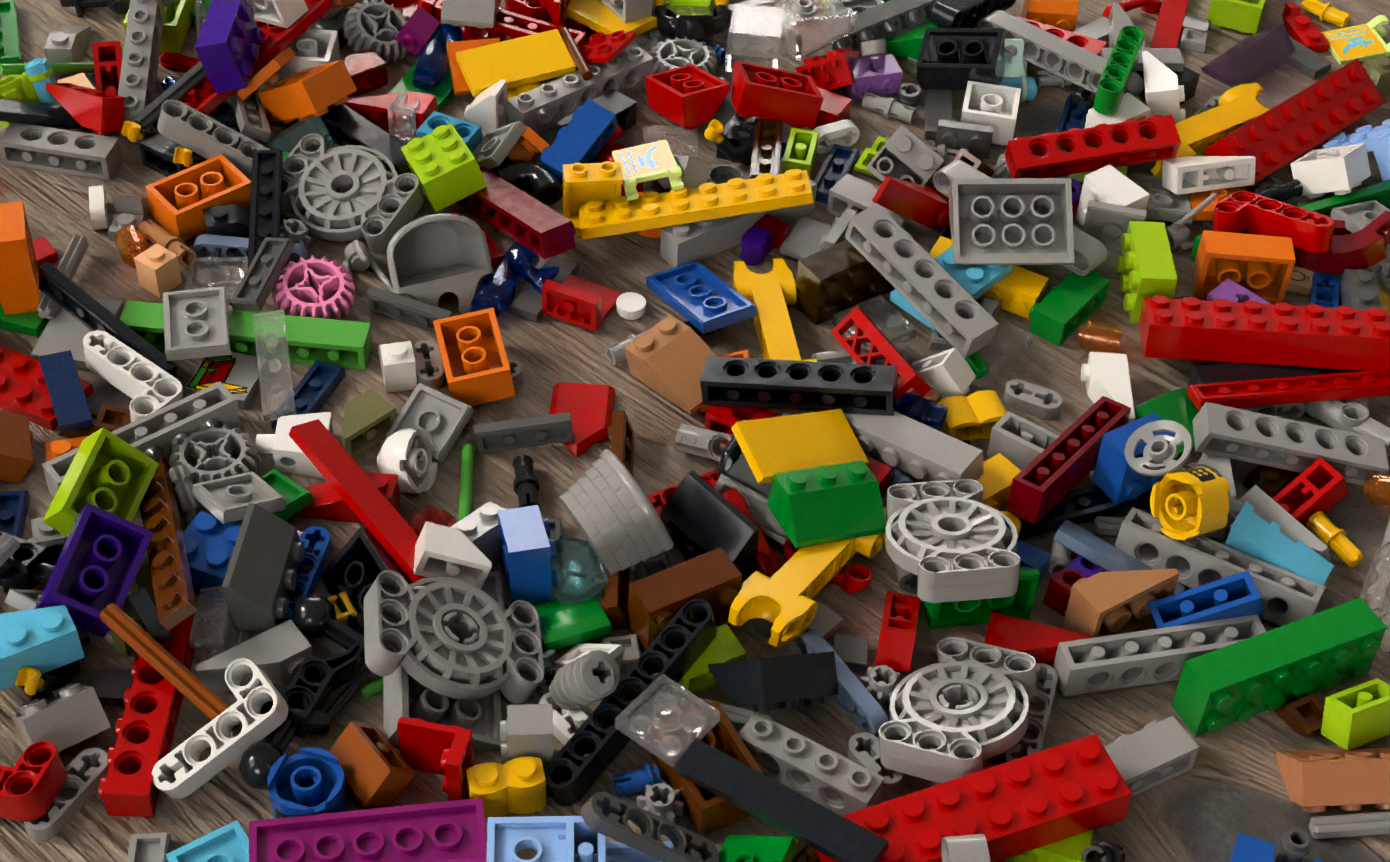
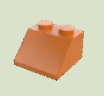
(1055, 13)

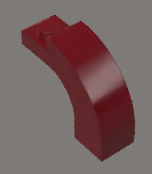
(1351, 250)

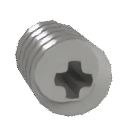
(585, 680)

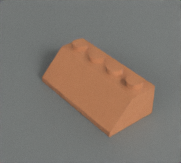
(1336, 777)

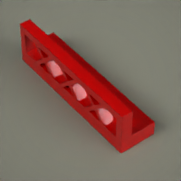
(879, 342)

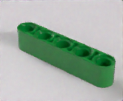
(1118, 70)

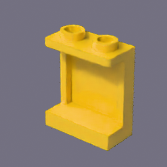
(589, 183)

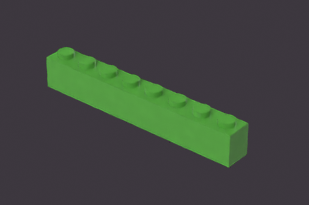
(309, 338)

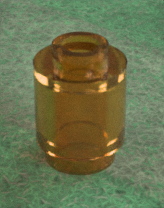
(130, 243)
(1099, 337)
(1378, 489)

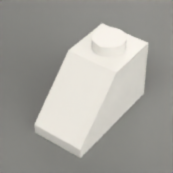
(489, 107)
(398, 366)
(946, 373)
(449, 554)

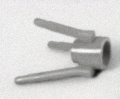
(1179, 233)
(359, 259)

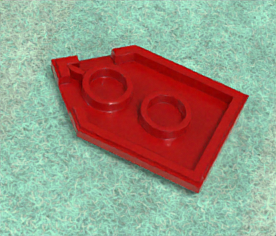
(590, 412)

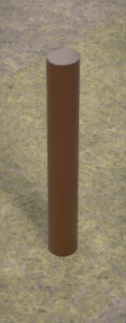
(576, 54)

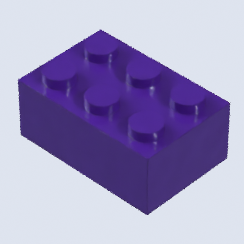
(229, 44)
(96, 567)

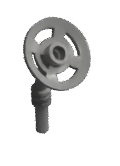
(1162, 453)

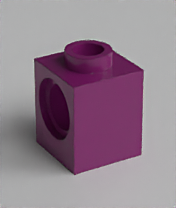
(417, 30)

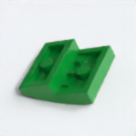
(1174, 407)
(571, 622)

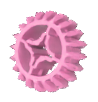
(314, 289)

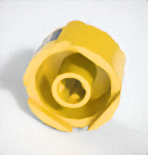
(1190, 503)

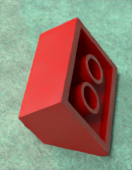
(686, 95)
(775, 95)

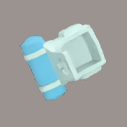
(1016, 71)

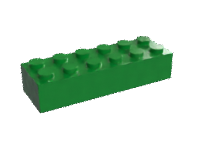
(1277, 666)

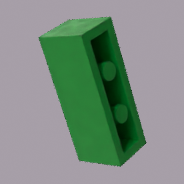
(1068, 306)

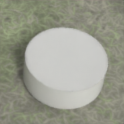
(630, 305)

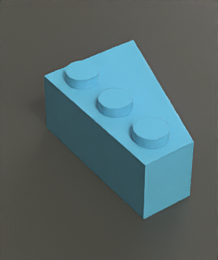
(1265, 542)
(38, 640)

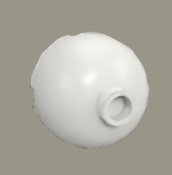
(410, 458)

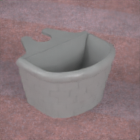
(439, 257)
(615, 515)

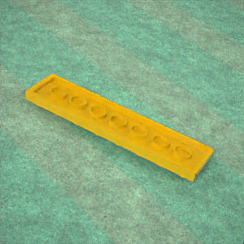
(695, 204)

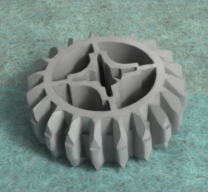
(366, 20)
(683, 52)
(214, 453)

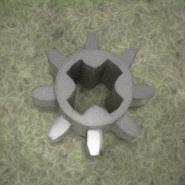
(296, 231)
(881, 683)
(661, 801)

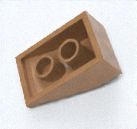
(670, 362)
(1116, 600)

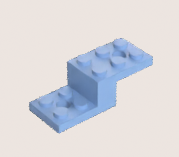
(1375, 139)
(555, 841)

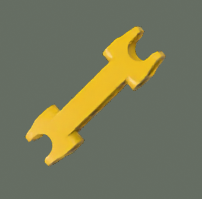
(1200, 131)
(770, 295)
(789, 593)

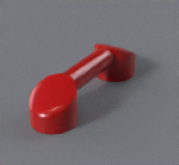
(1146, 6)
(856, 576)

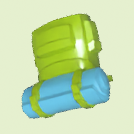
(29, 85)

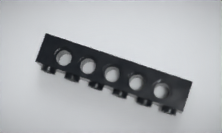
(799, 385)

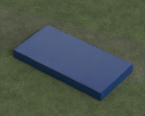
(701, 296)

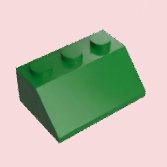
(827, 503)
(979, 611)

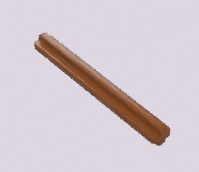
(163, 661)

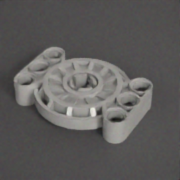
(348, 192)
(951, 541)
(452, 637)
(958, 710)

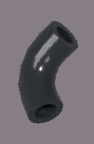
(531, 177)

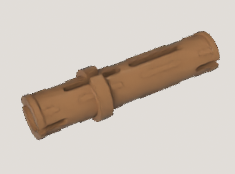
(175, 244)

